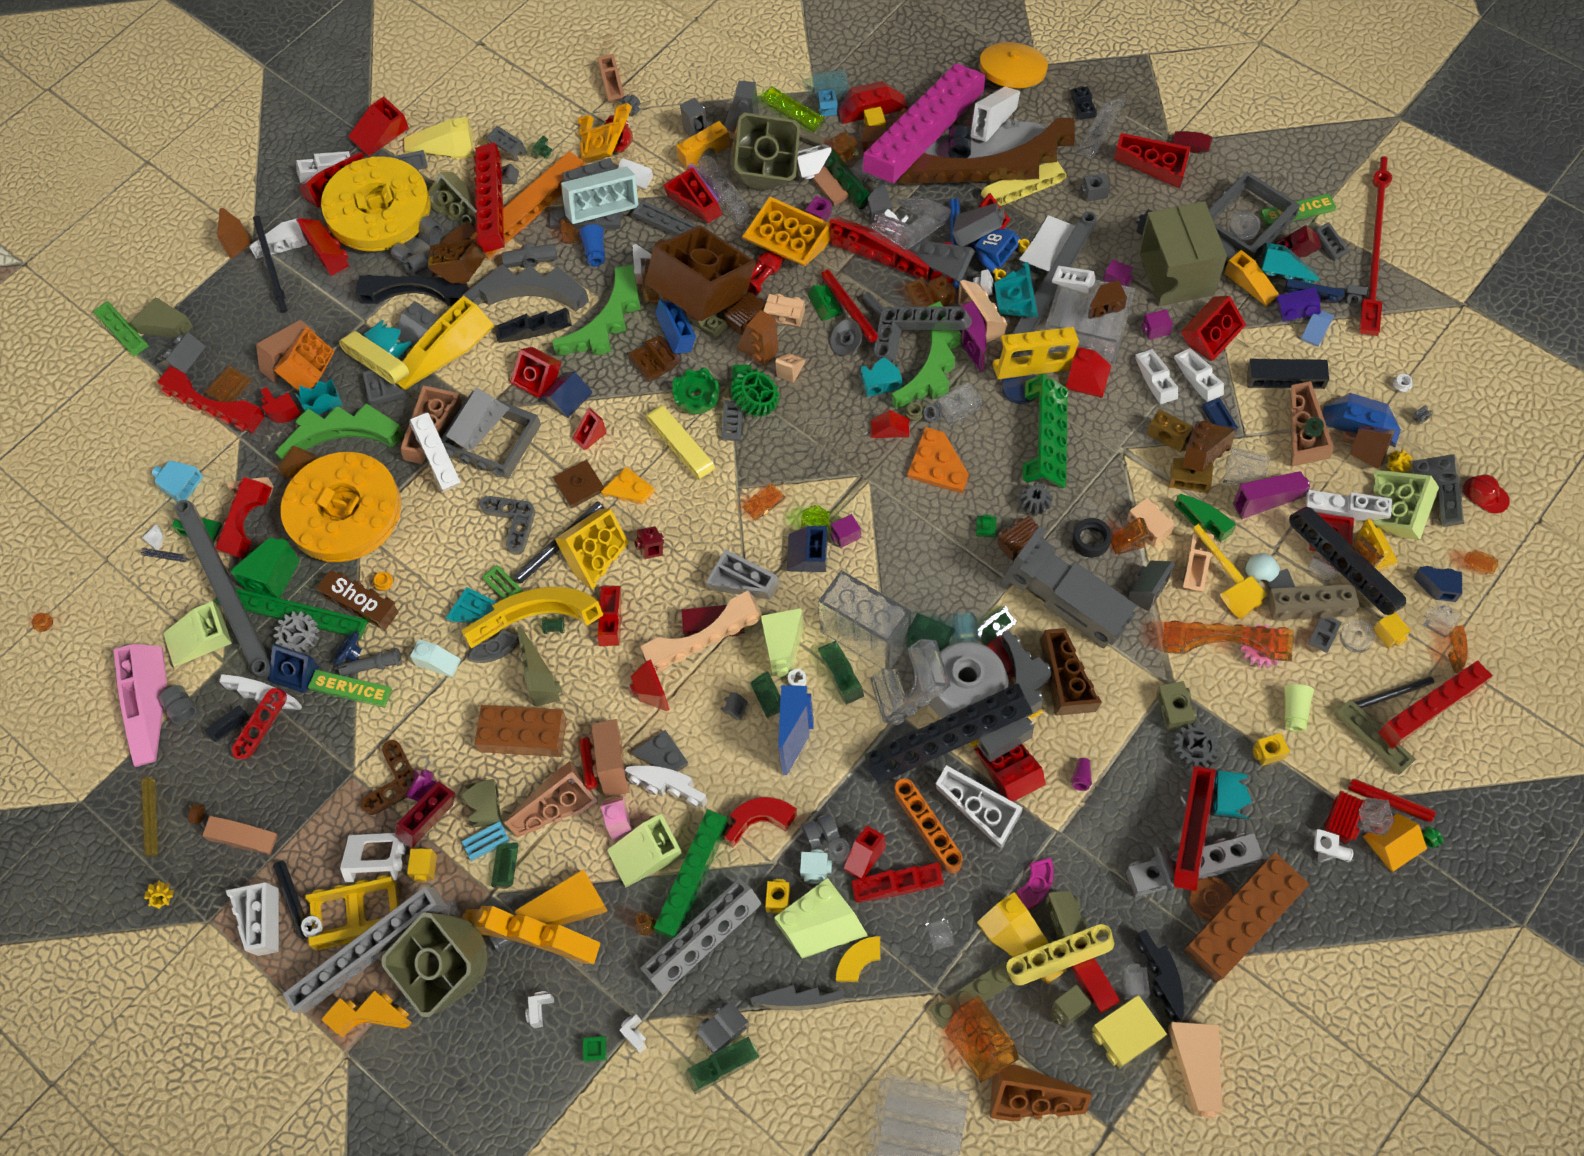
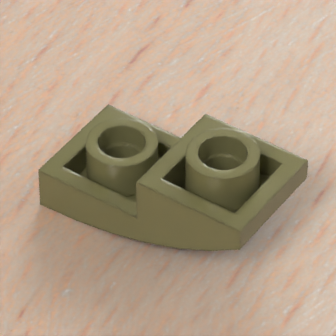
(712, 325)

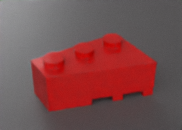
(693, 195)

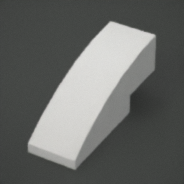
(321, 161)
(1199, 375)
(1157, 376)

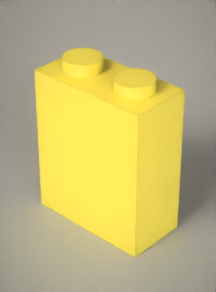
(1128, 1032)

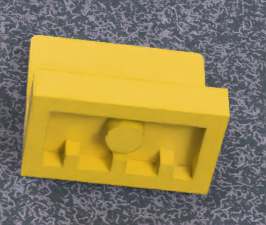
(1379, 541)

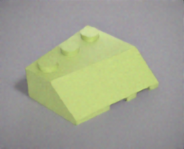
(1411, 502)
(819, 921)

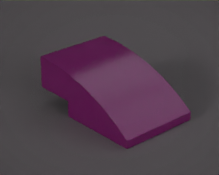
(975, 336)

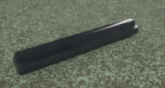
(290, 896)

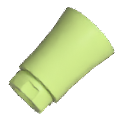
(1297, 706)

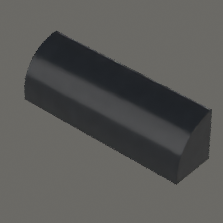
(1287, 372)

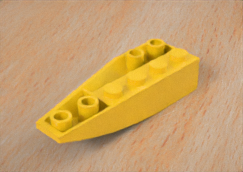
(446, 340)

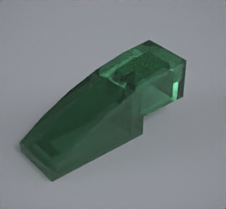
(841, 672)
(721, 1065)

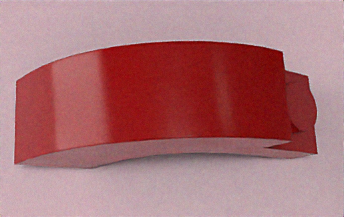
(759, 810)

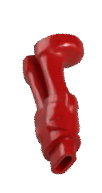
(769, 264)

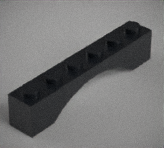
(376, 289)

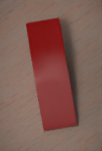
(610, 623)
(1095, 983)

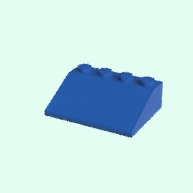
(794, 723)

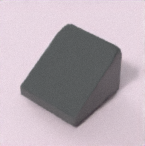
(509, 174)
(1283, 580)

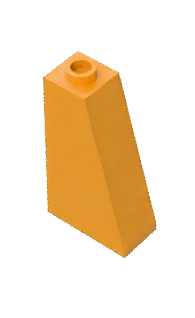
(566, 902)

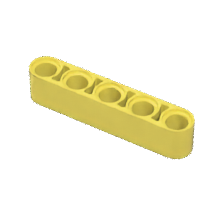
(1011, 190)
(374, 357)
(680, 442)
(1065, 945)

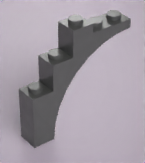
(1030, 675)

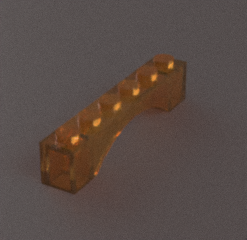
(1272, 642)

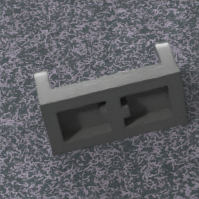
(507, 142)

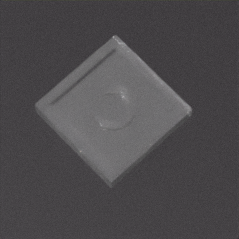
(1245, 467)

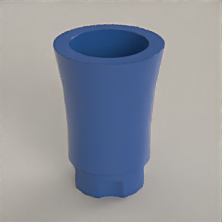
(593, 243)

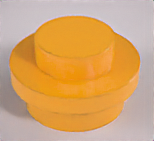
(383, 581)

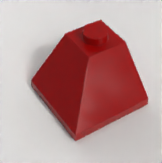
(1088, 373)
(648, 687)

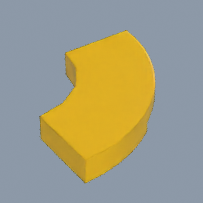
(857, 958)

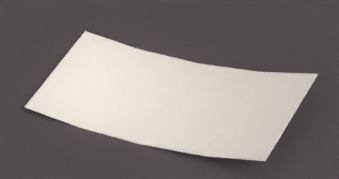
(1048, 243)

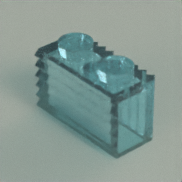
(966, 627)

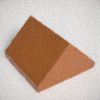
(232, 233)

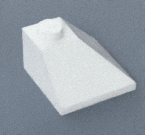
(812, 160)

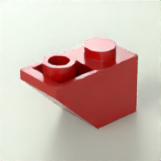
(865, 852)

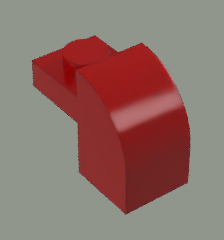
(279, 409)

